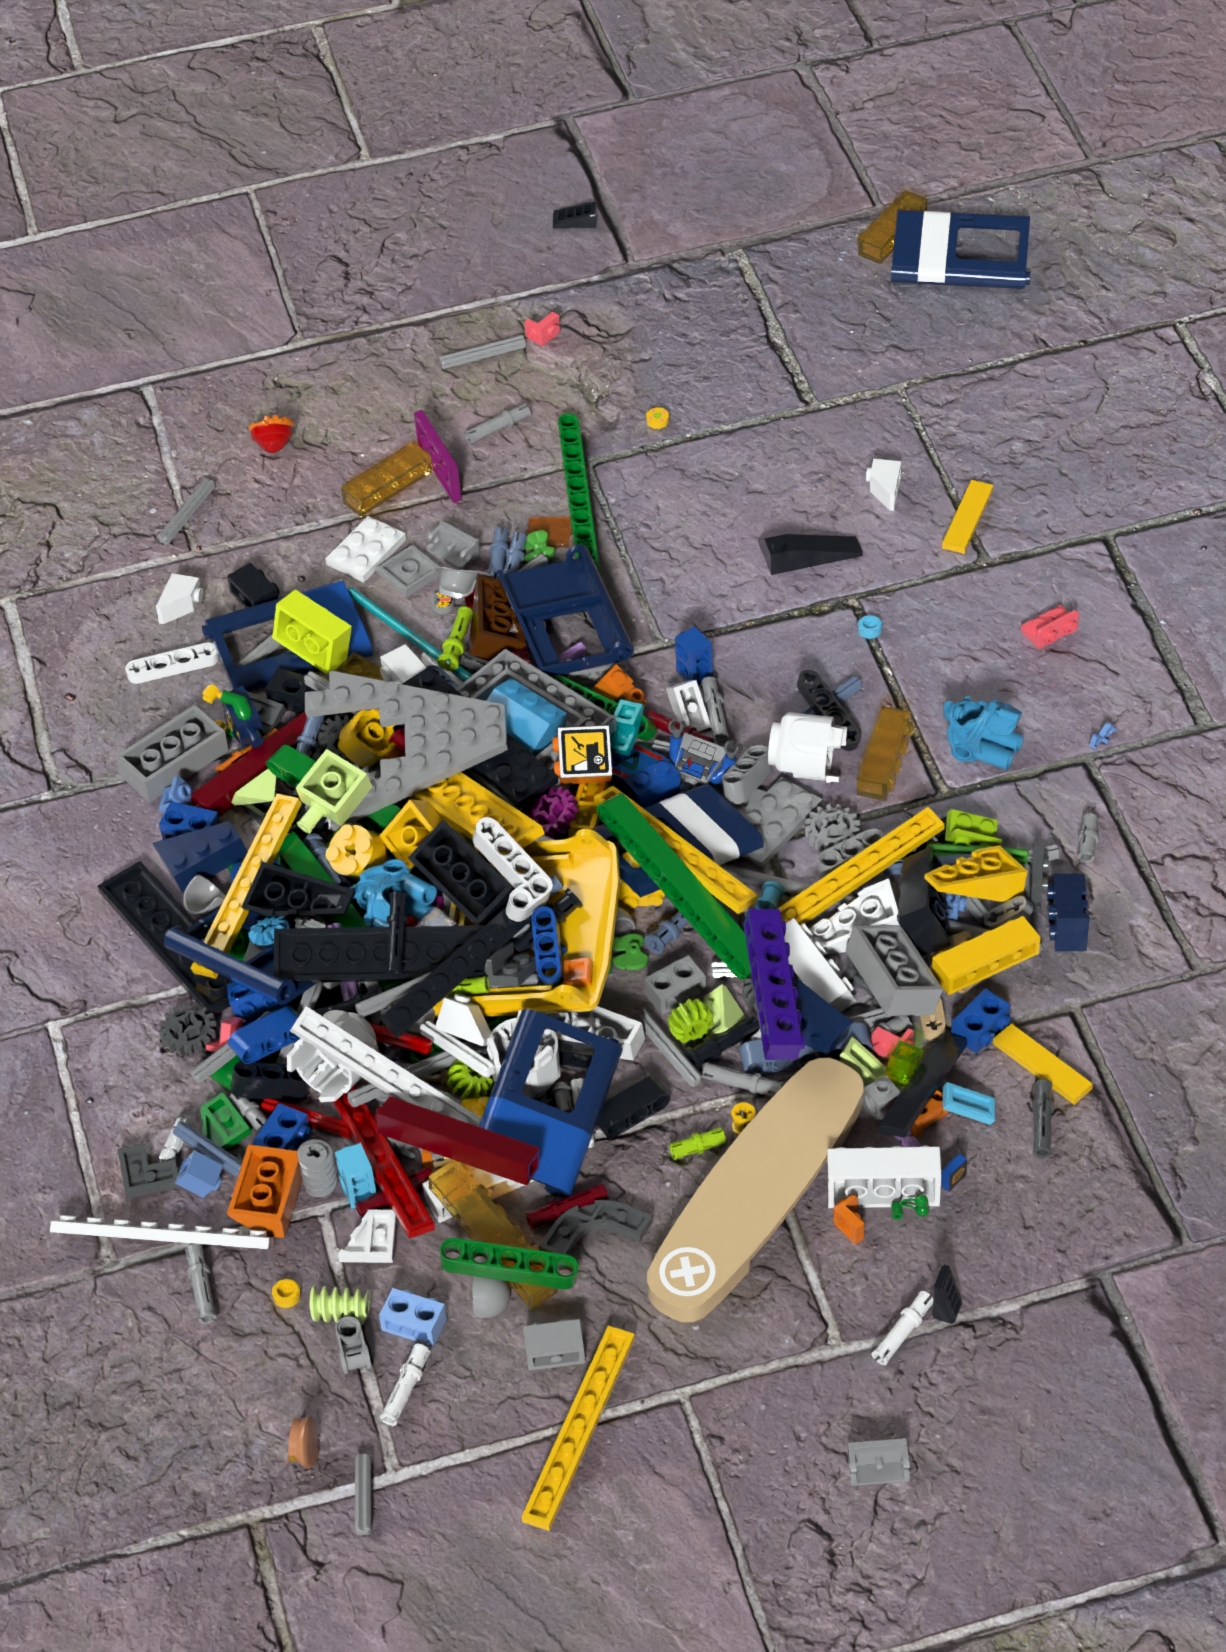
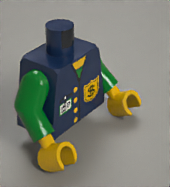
(239, 715)

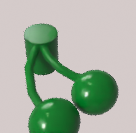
(921, 1207)

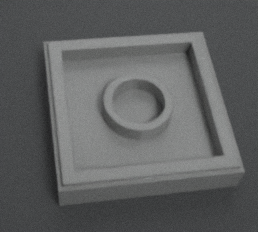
(408, 570)

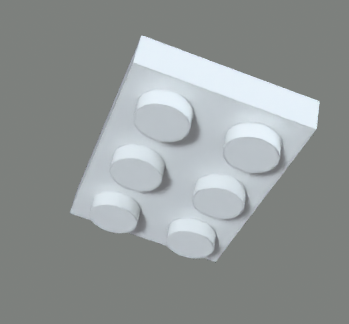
(365, 549)

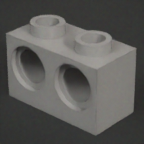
(674, 984)

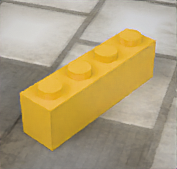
(985, 955)

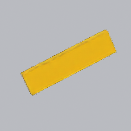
(967, 516)
(1042, 1063)

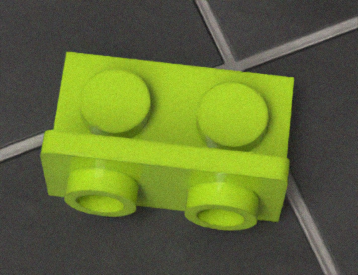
(971, 829)

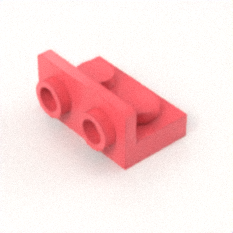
(1050, 626)

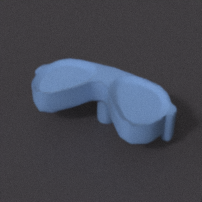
(1107, 730)

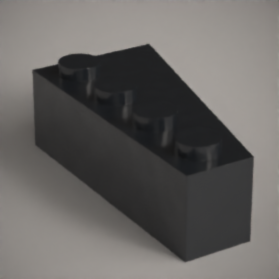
(921, 904)

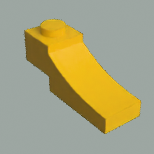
(587, 816)

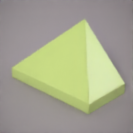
(257, 791)
(724, 1011)
(862, 1062)

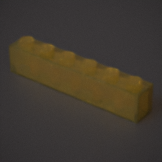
(484, 1221)

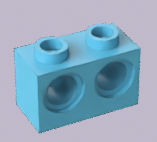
(355, 1173)

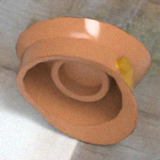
(303, 1442)

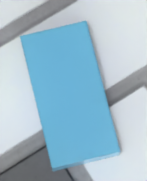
(968, 1103)

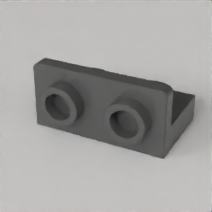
(509, 969)

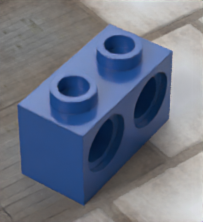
(693, 655)
(184, 819)
(248, 1003)
(982, 1020)
(277, 1129)

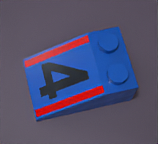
(645, 776)

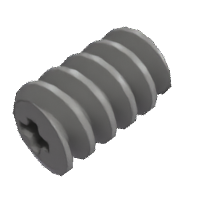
(317, 1168)

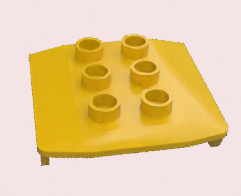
(591, 871)

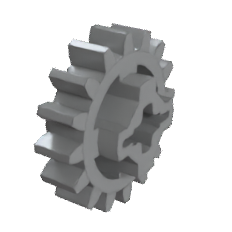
(831, 826)

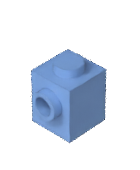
(199, 1174)

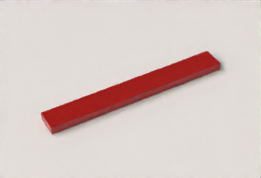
(386, 1167)

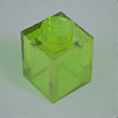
(903, 1063)

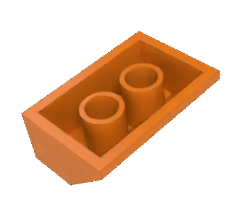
(266, 1190)

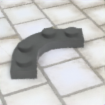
(599, 1216)

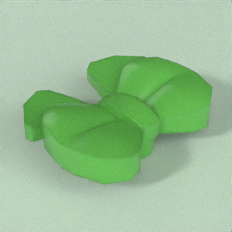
(537, 541)
(633, 957)

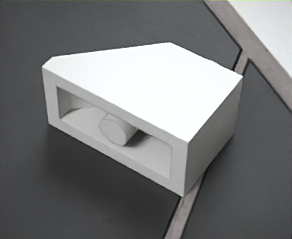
(885, 481)
(179, 597)
(688, 704)
(463, 1019)

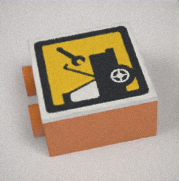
(583, 755)

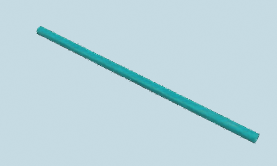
(403, 630)

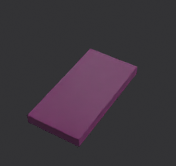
(441, 460)

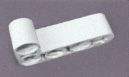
(490, 839)

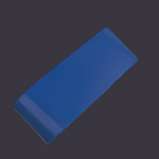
(543, 935)
(264, 1035)

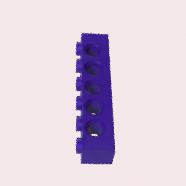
(773, 984)

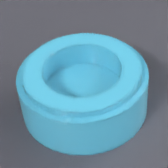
(870, 627)

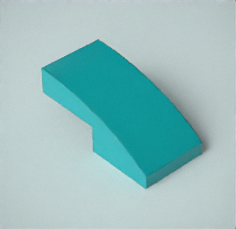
(628, 721)

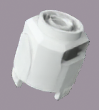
(806, 745)
(546, 1063)
(321, 1070)

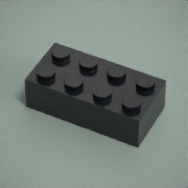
(462, 873)

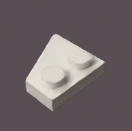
(373, 1239)

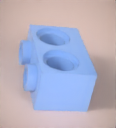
(410, 1322)

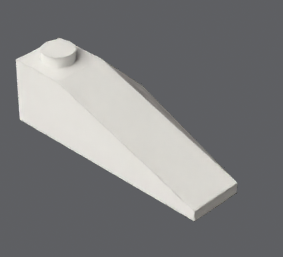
(873, 907)

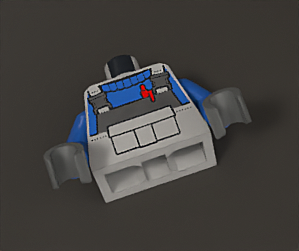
(698, 759)

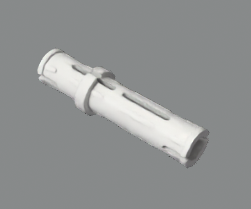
(910, 1318)
(409, 1375)

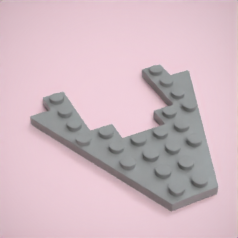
(441, 733)

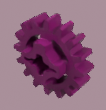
(554, 811)

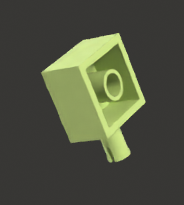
(331, 790)

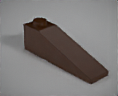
(493, 621)

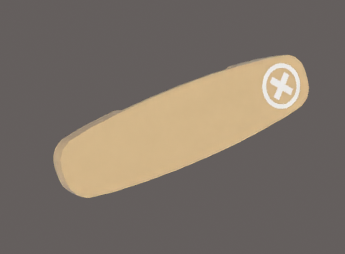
(753, 1189)

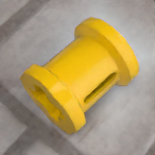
(739, 1121)

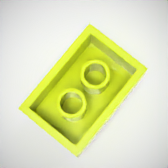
(311, 632)

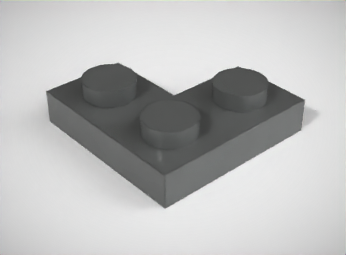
(142, 1178)

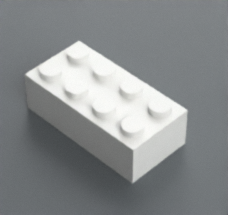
(883, 1175)

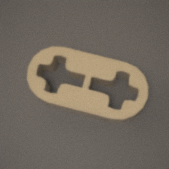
(939, 1020)

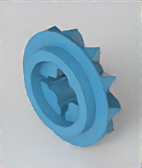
(264, 930)

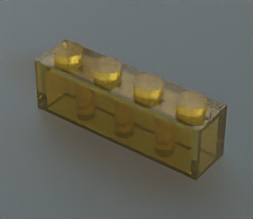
(879, 238)
(386, 479)
(884, 753)

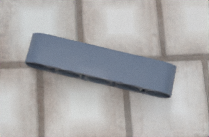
(754, 1060)

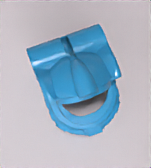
(983, 731)
(380, 881)

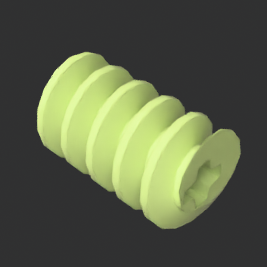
(338, 1305)

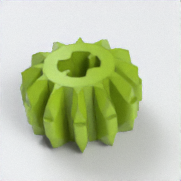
(690, 1021)
(467, 1081)

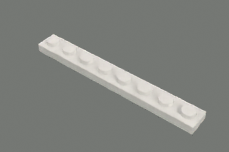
(375, 1066)
(174, 1232)

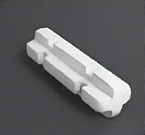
(172, 1144)

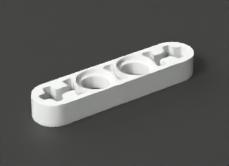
(173, 666)

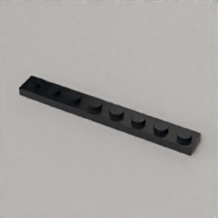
(452, 972)

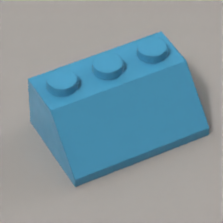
(528, 716)

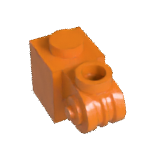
(618, 686)

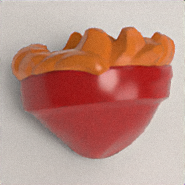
(272, 432)

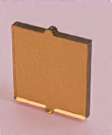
(556, 527)

